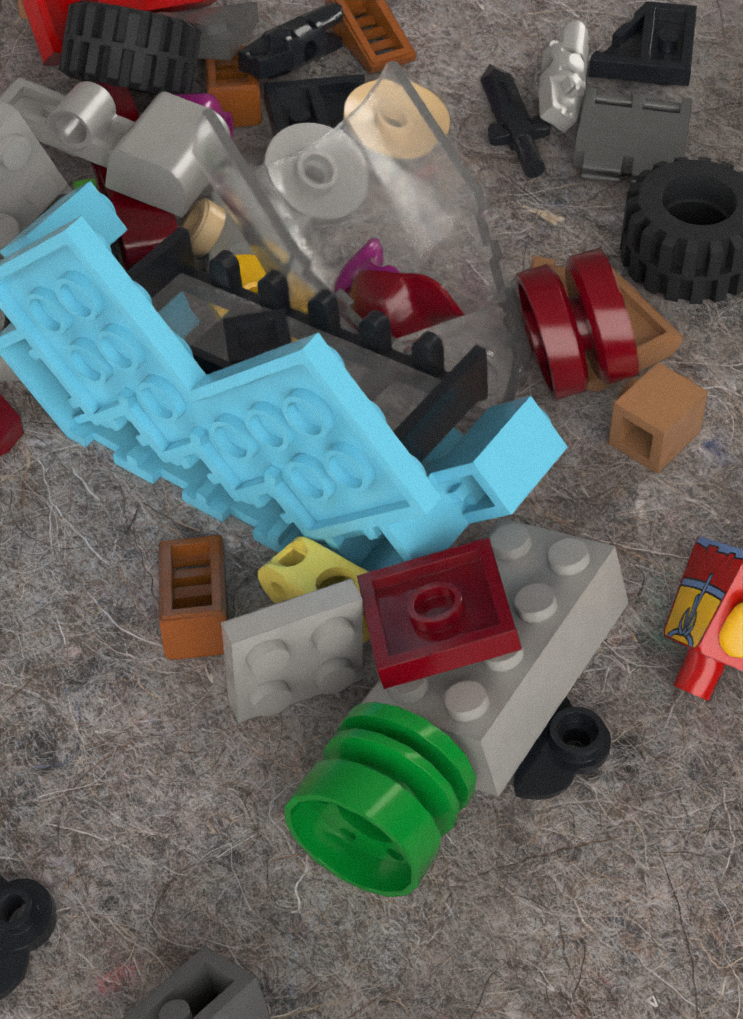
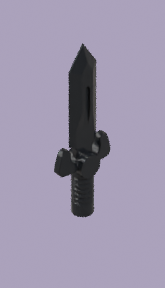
(513, 116)

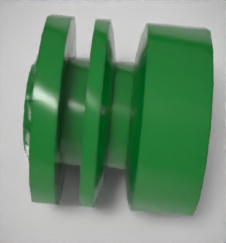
(381, 799)

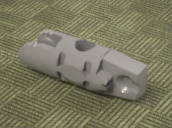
(564, 76)

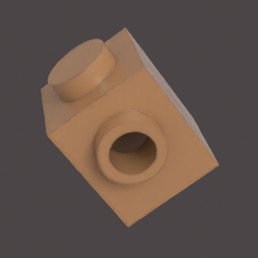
(657, 416)

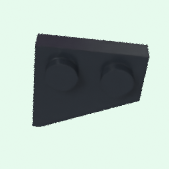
(651, 46)
(309, 100)

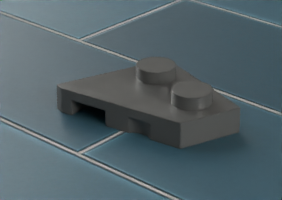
(222, 28)

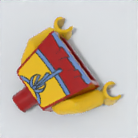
(708, 616)

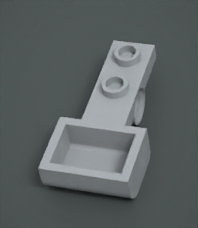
(142, 157)

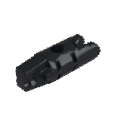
(293, 43)

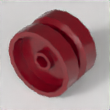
(586, 321)

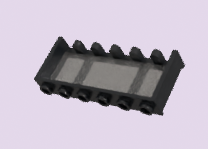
(412, 392)

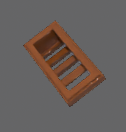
(385, 26)
(235, 90)
(194, 598)

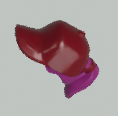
(407, 299)

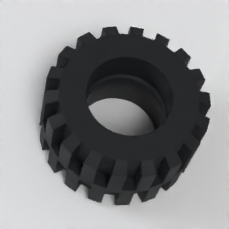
(129, 48)
(685, 230)

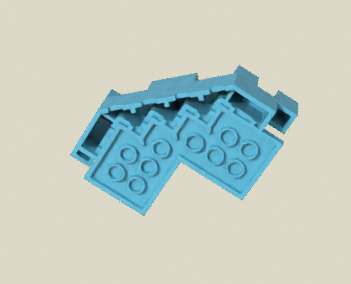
(264, 440)

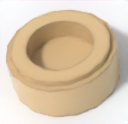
(205, 225)

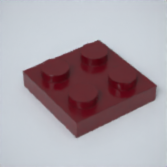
(437, 613)

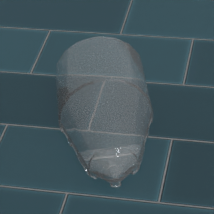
(384, 178)

